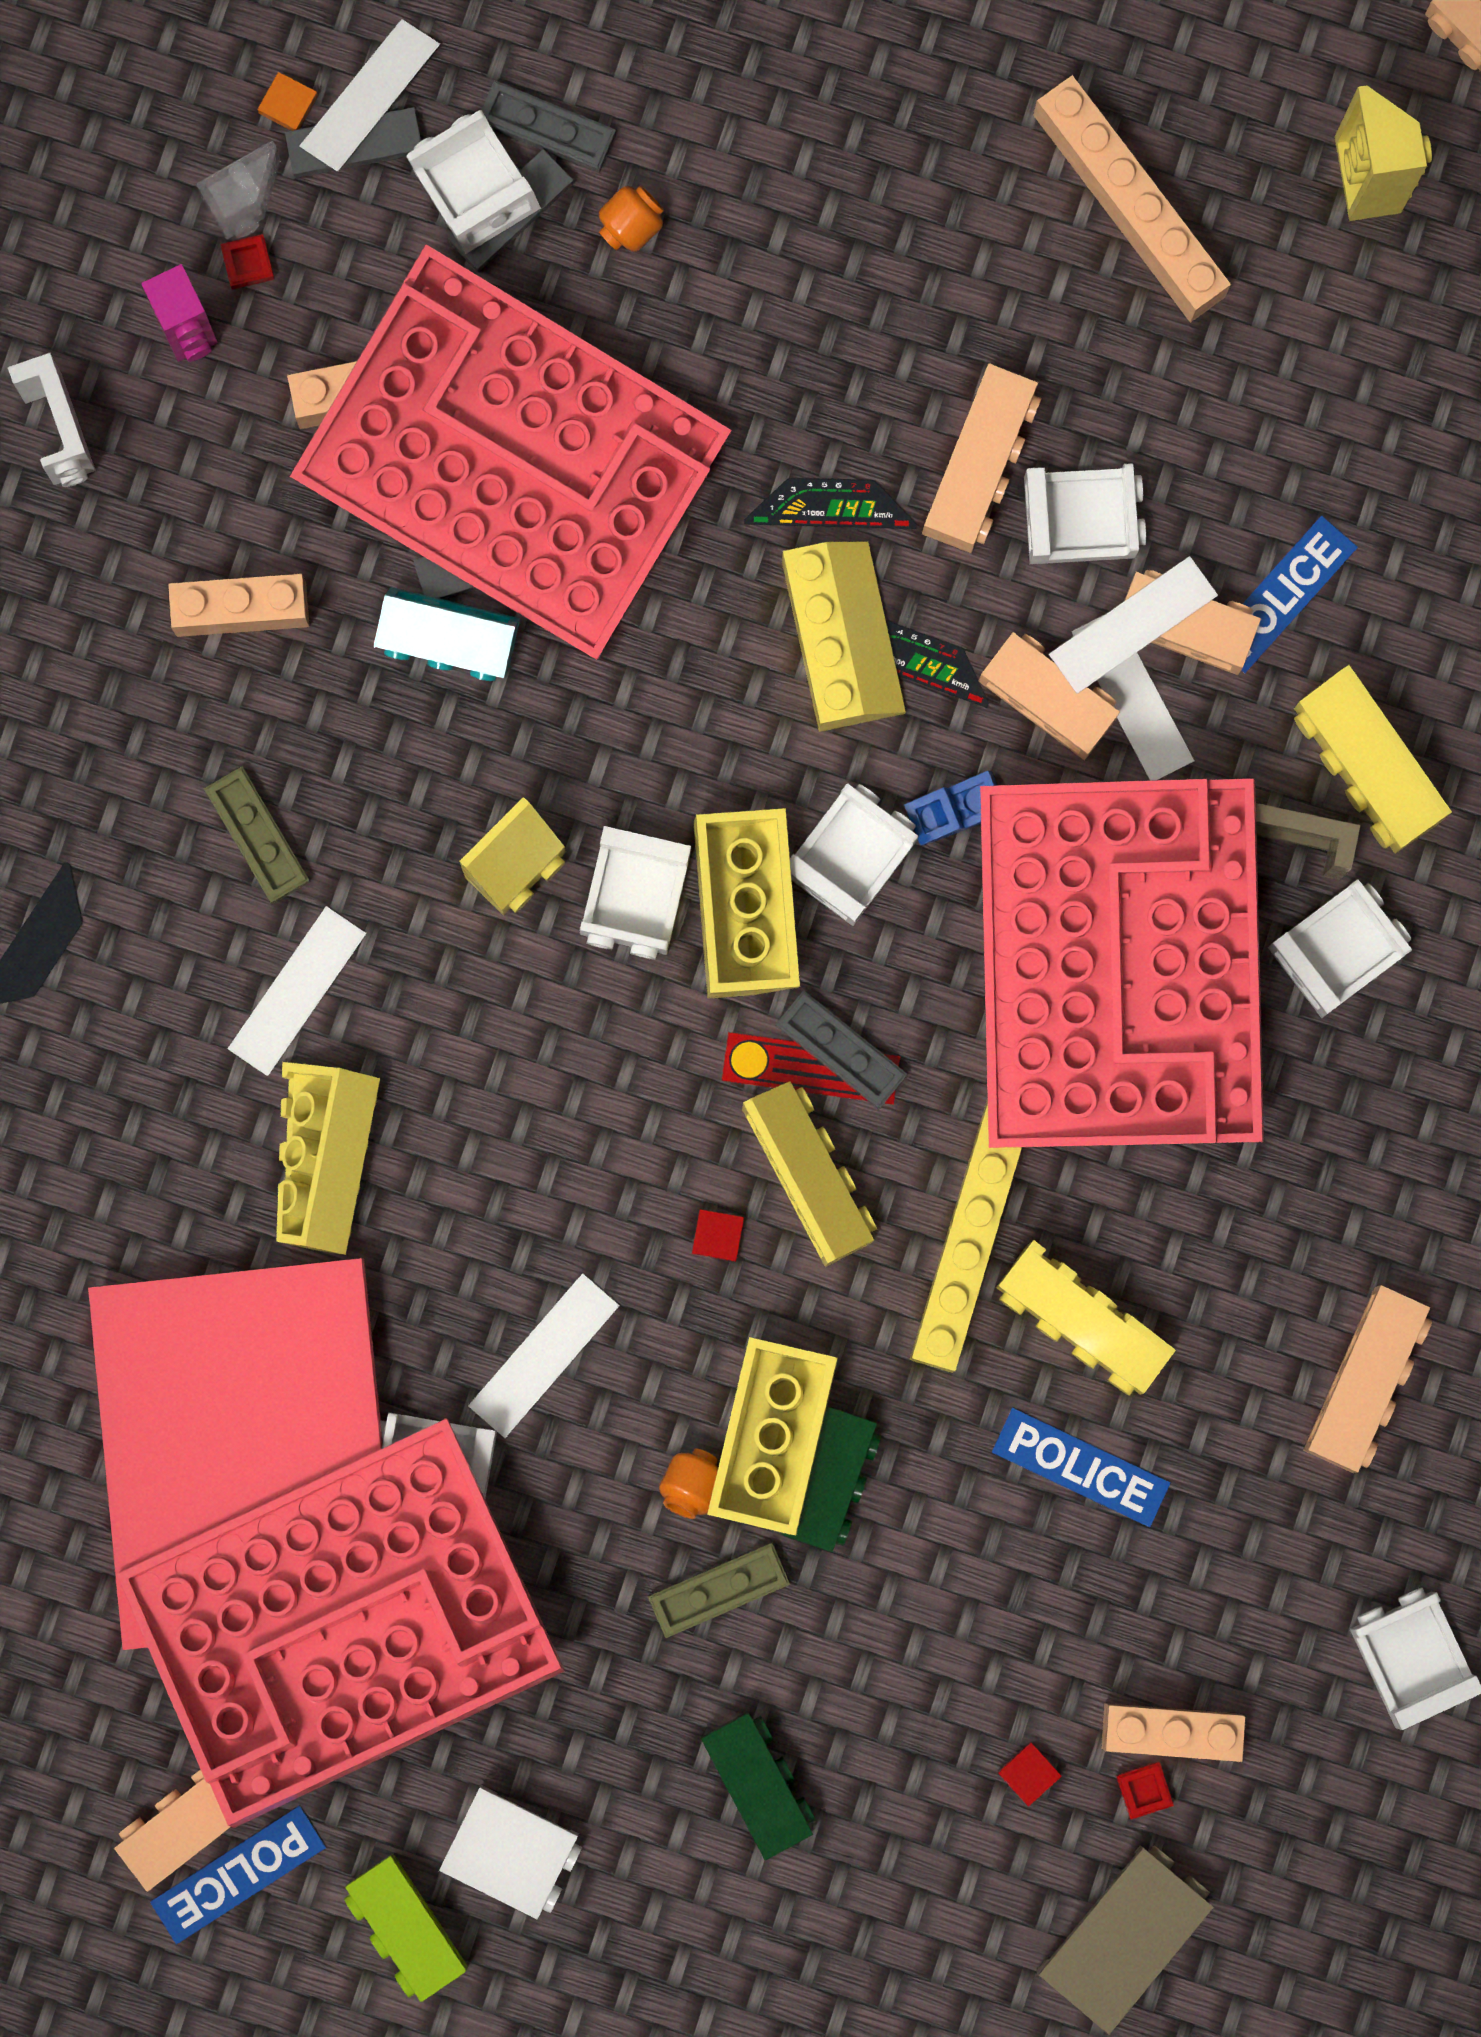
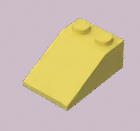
(513, 858)

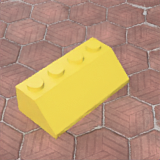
(1379, 155)
(842, 633)
(1370, 760)
(746, 902)
(808, 1173)
(772, 1436)

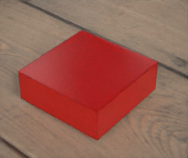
(247, 261)
(717, 1235)
(1029, 1774)
(1144, 1790)

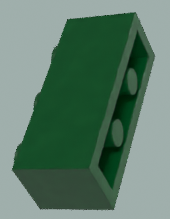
(836, 1478)
(759, 1784)

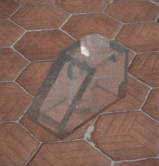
(241, 191)

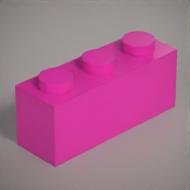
(180, 314)

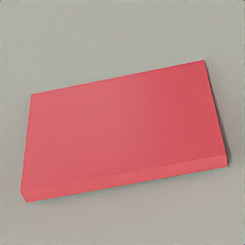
(510, 452)
(1122, 963)
(227, 1398)
(339, 1623)

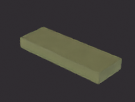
(257, 835)
(718, 1590)

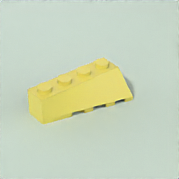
(324, 1154)
(1084, 1319)

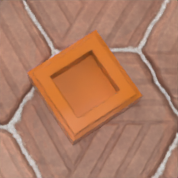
(287, 102)

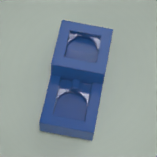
(949, 809)

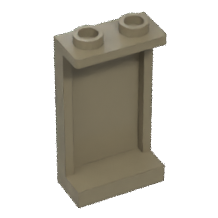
(1311, 831)
(1126, 1938)

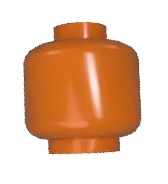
(630, 218)
(689, 1483)

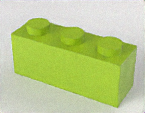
(404, 1929)

